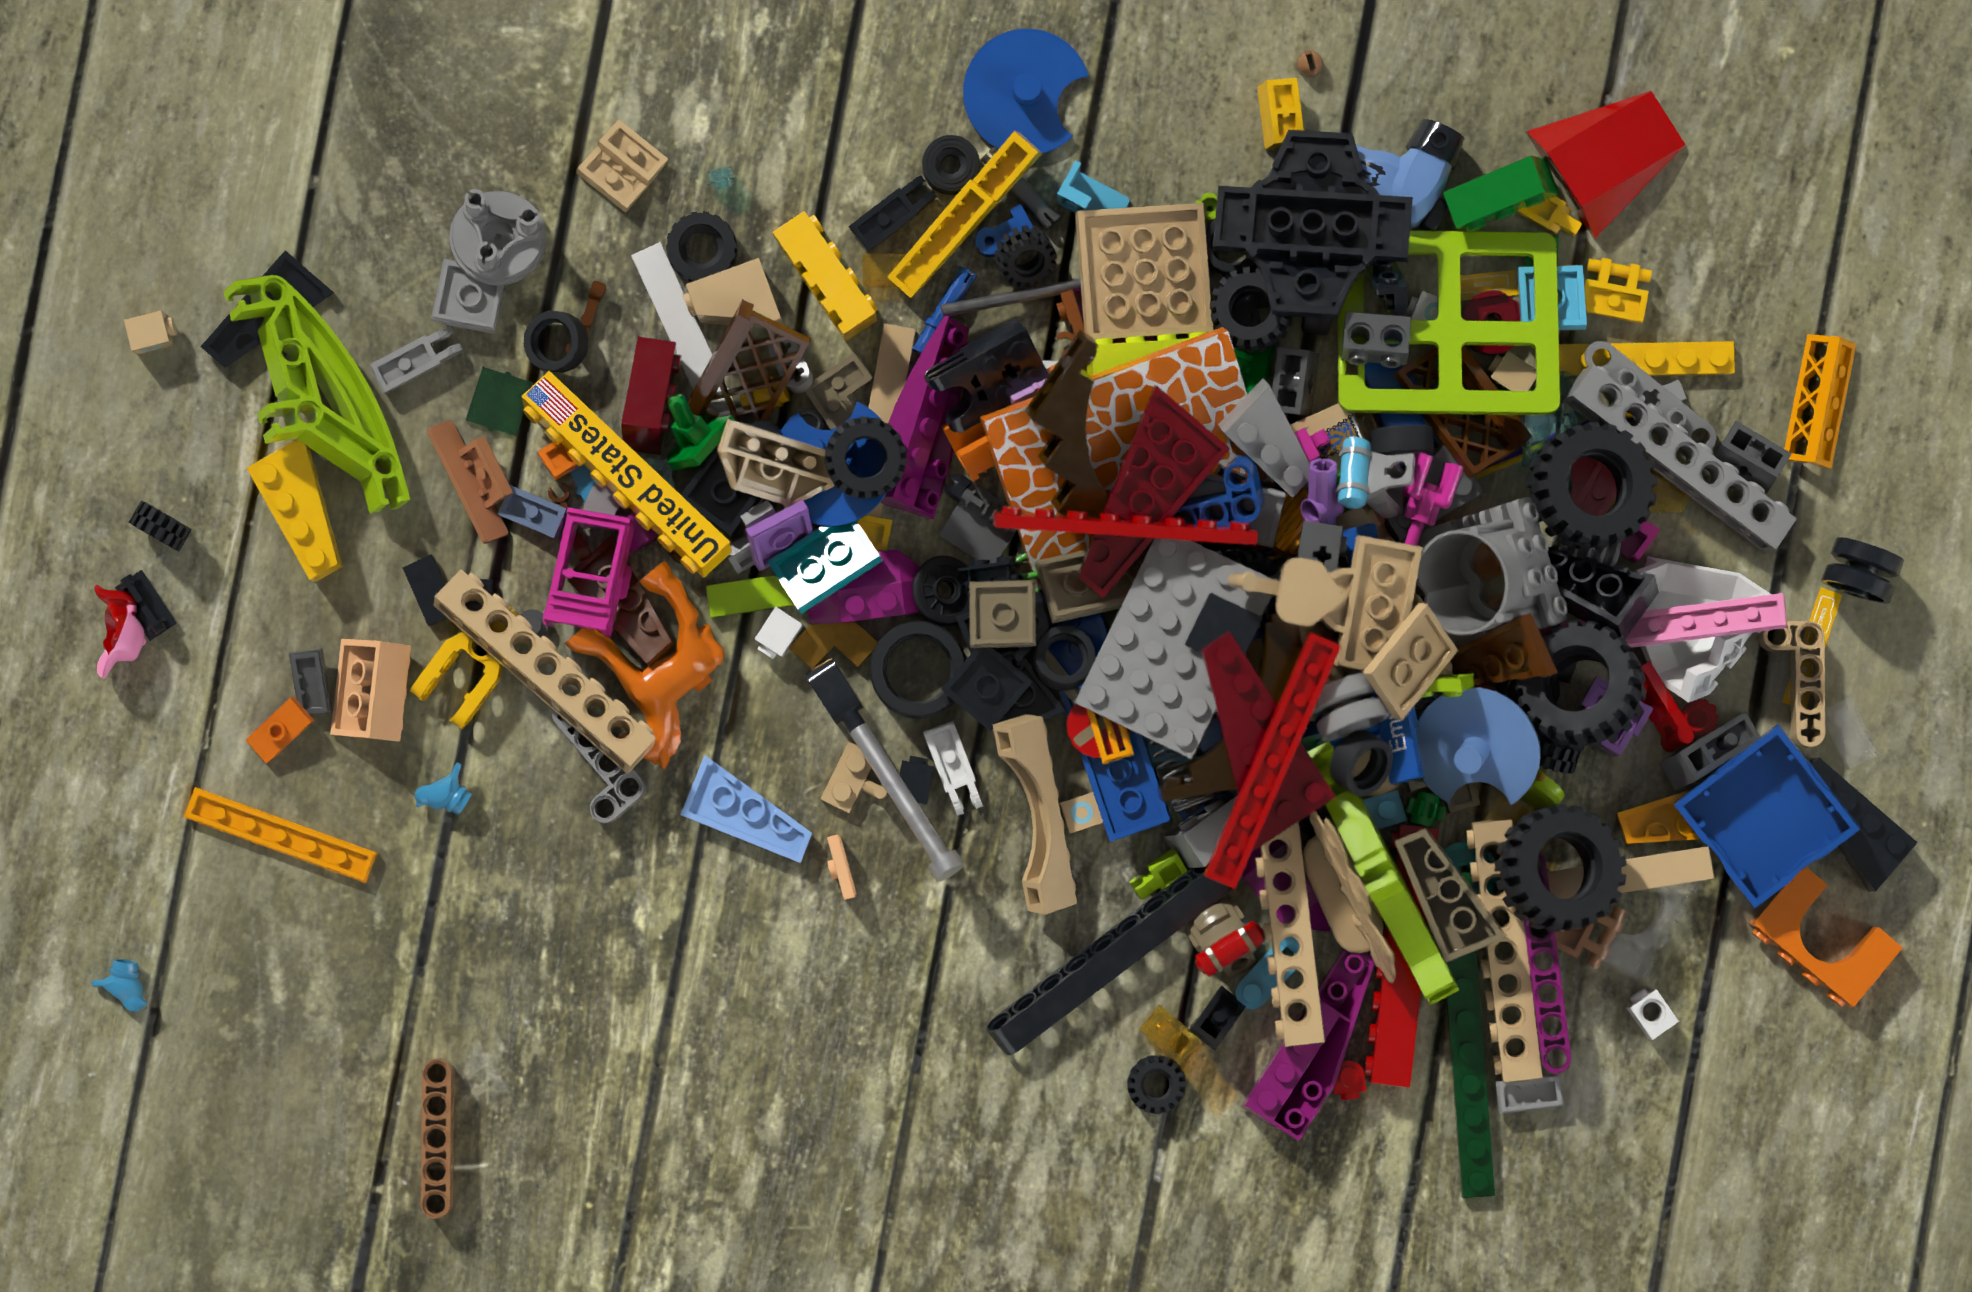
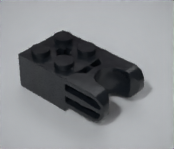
(983, 375)

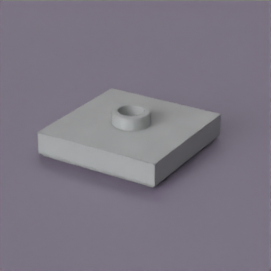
(466, 301)

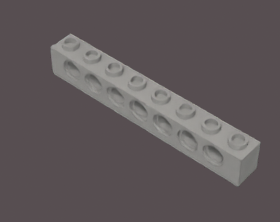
(1775, 520)

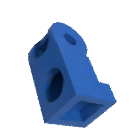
(988, 237)

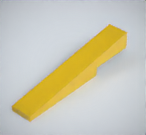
(965, 213)

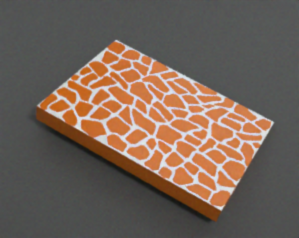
(1194, 373)

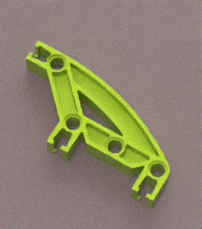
(355, 431)
(1386, 885)

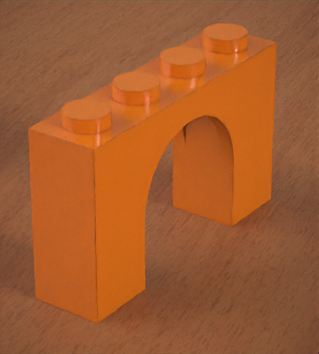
(1844, 979)

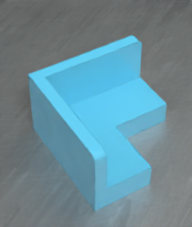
(1084, 193)

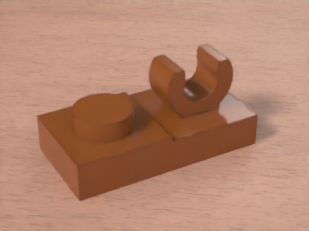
(1069, 311)

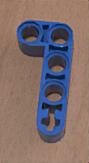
(1230, 499)

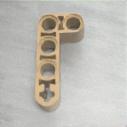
(1799, 683)

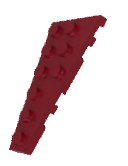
(1159, 473)
(1244, 716)

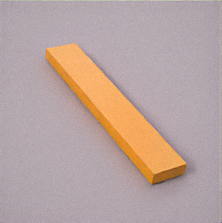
(280, 835)

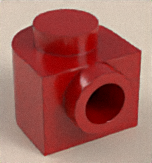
(1349, 1081)

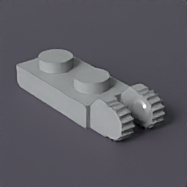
(412, 360)

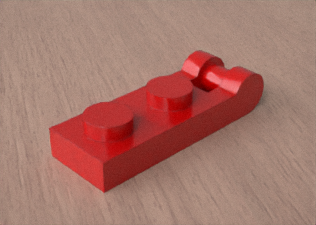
(1665, 713)

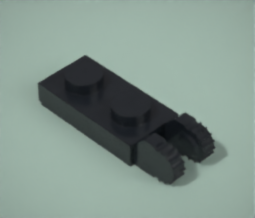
(890, 215)

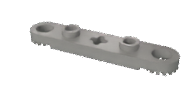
(1629, 374)

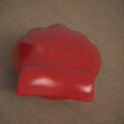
(1700, 716)

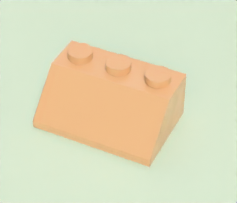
(370, 689)

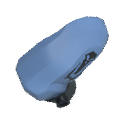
(1420, 171)

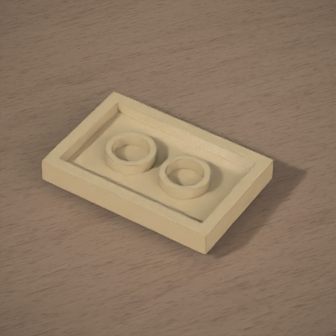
(1410, 661)

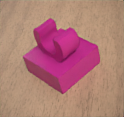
(1311, 443)

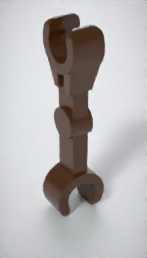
(595, 296)
(580, 545)

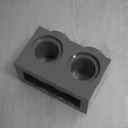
(1375, 330)

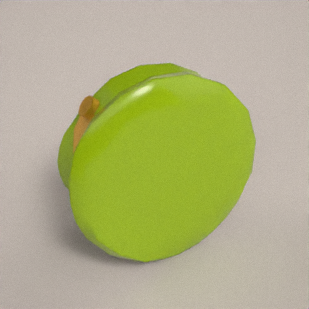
(1543, 792)

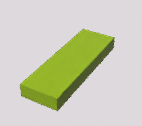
(747, 596)

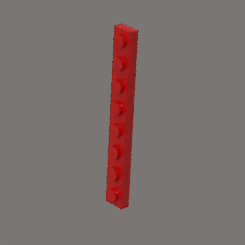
(1112, 525)
(1272, 760)

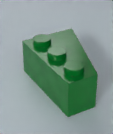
(1501, 193)

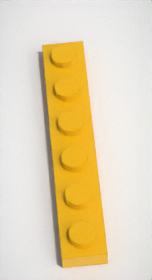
(1658, 358)

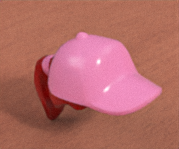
(124, 631)

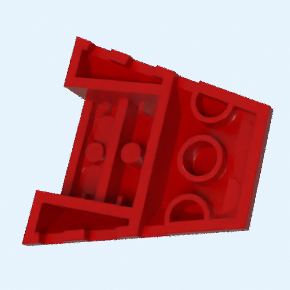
(1609, 154)

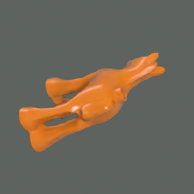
(670, 677)

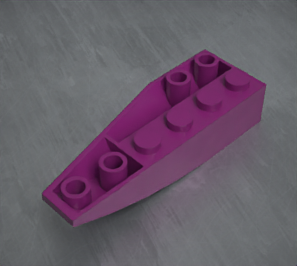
(919, 421)
(1304, 1075)

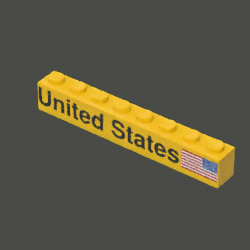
(626, 475)

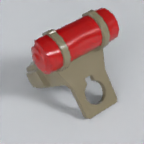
(1223, 937)

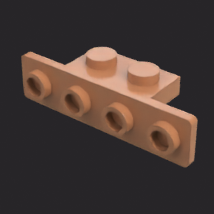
(475, 478)

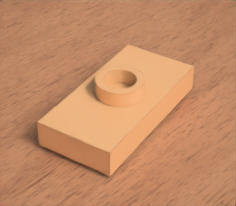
(840, 868)

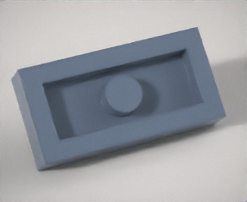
(534, 512)

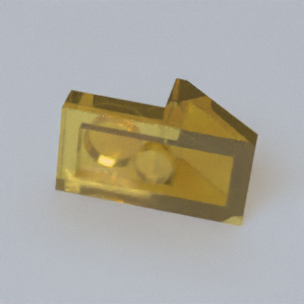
(1170, 1035)

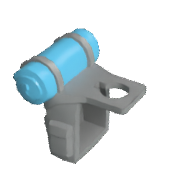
(1373, 478)

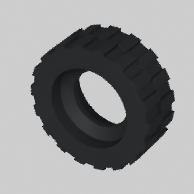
(695, 224)

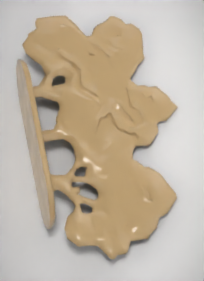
(1343, 896)

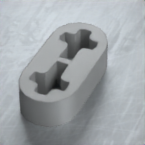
(802, 367)

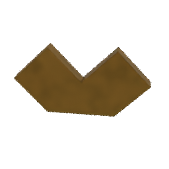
(820, 639)

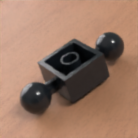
(715, 499)

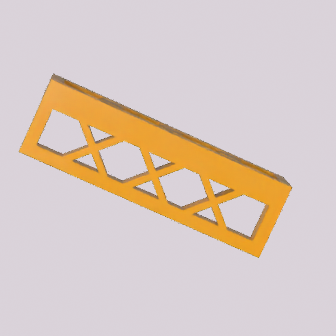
(1830, 400)

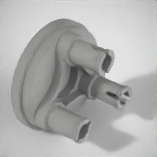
(497, 237)

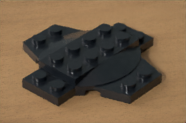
(1312, 224)

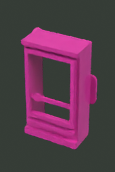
(587, 610)

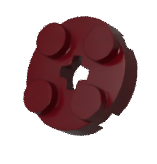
(1494, 303)

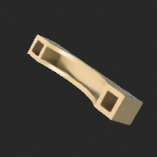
(1048, 876)

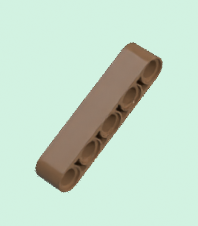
(429, 1152)

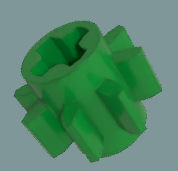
(1425, 809)

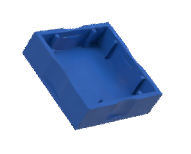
(1767, 815)

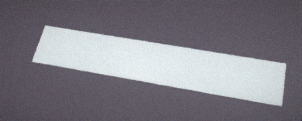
(674, 314)

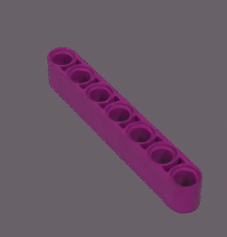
(1553, 977)

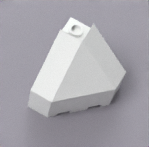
(1693, 665)

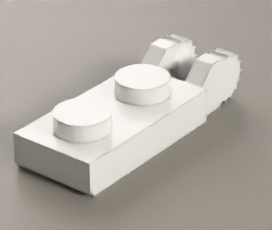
(952, 763)

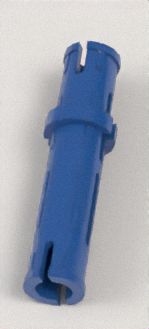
(955, 292)

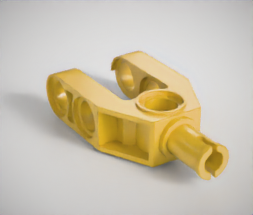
(443, 661)

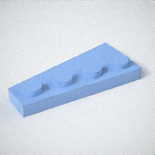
(738, 810)

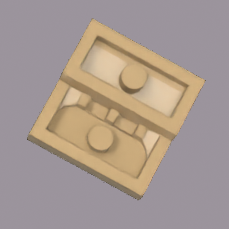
(622, 165)

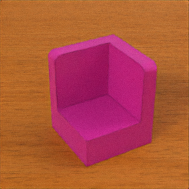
(1636, 544)

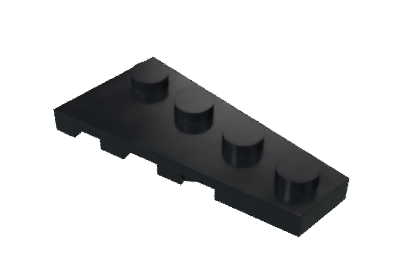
(236, 338)

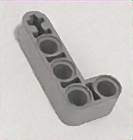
(613, 779)

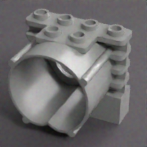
(1456, 588)

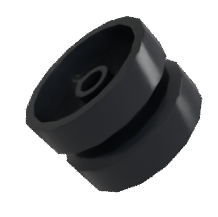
(1862, 570)

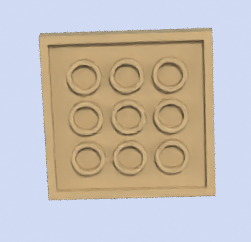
(1144, 271)

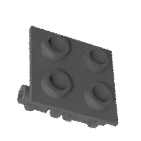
(972, 525)

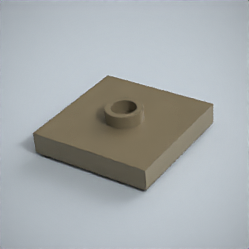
(1002, 614)

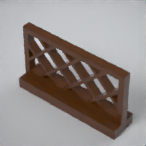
(726, 354)
(1506, 428)

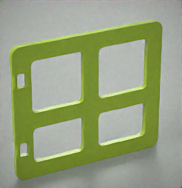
(1451, 332)

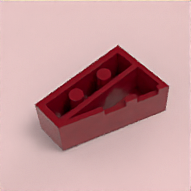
(648, 394)

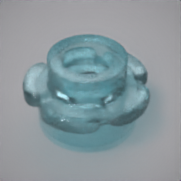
(721, 178)

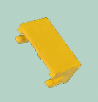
(1279, 110)

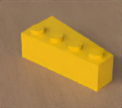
(825, 275)
(295, 499)

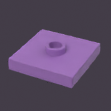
(778, 533)

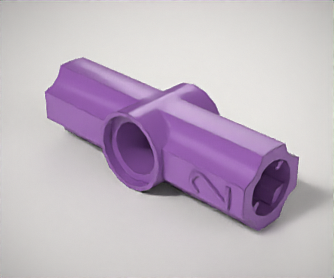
(1322, 498)

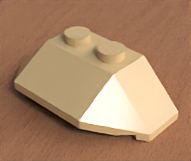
(772, 464)

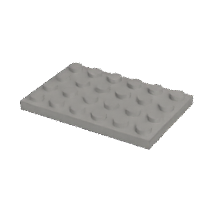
(1144, 668)

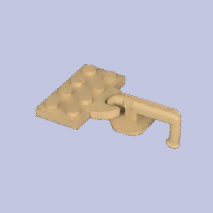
(1358, 601)

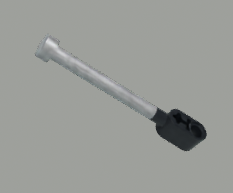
(844, 707)

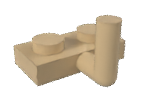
(850, 779)

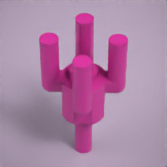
(1427, 498)

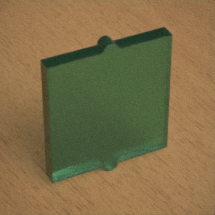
(498, 401)

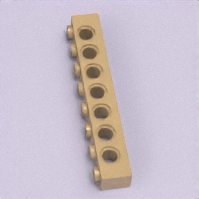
(623, 752)
(1310, 1027)
(1527, 1063)

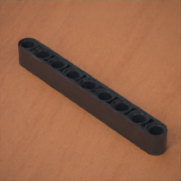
(1104, 959)

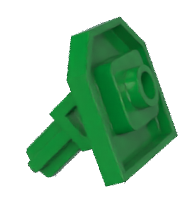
(693, 435)

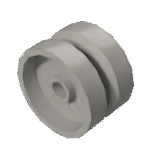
(1348, 707)

